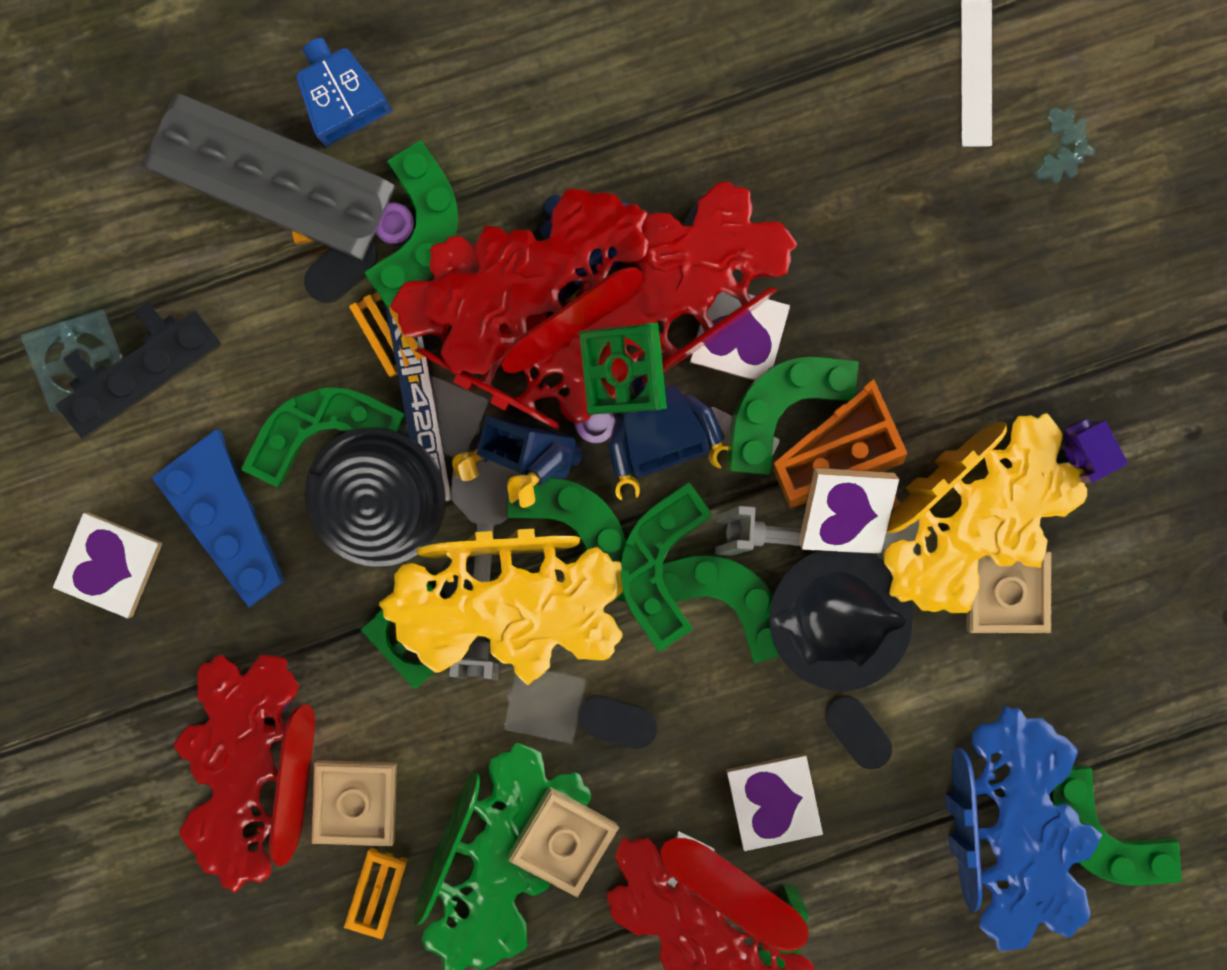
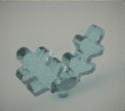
(1073, 134)

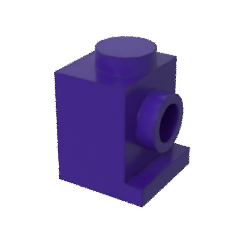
(1093, 449)

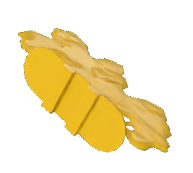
(995, 517)
(517, 612)

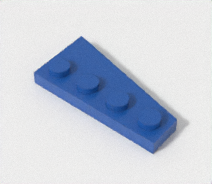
(213, 504)

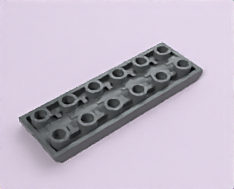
(268, 176)

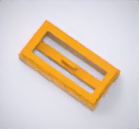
(370, 302)
(386, 861)

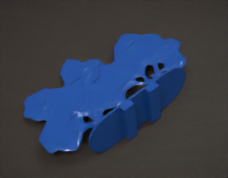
(1032, 836)

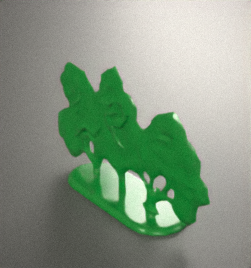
(493, 924)

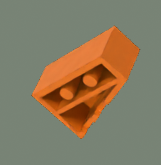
(854, 438)

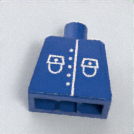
(338, 93)

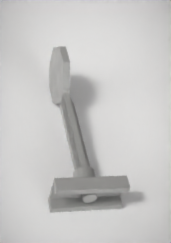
(485, 505)
(745, 533)

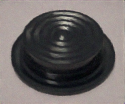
(375, 496)
(839, 621)

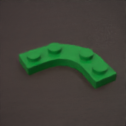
(435, 221)
(769, 397)
(305, 417)
(578, 510)
(644, 560)
(734, 585)
(1116, 859)

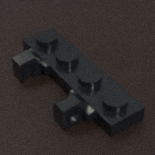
(108, 393)

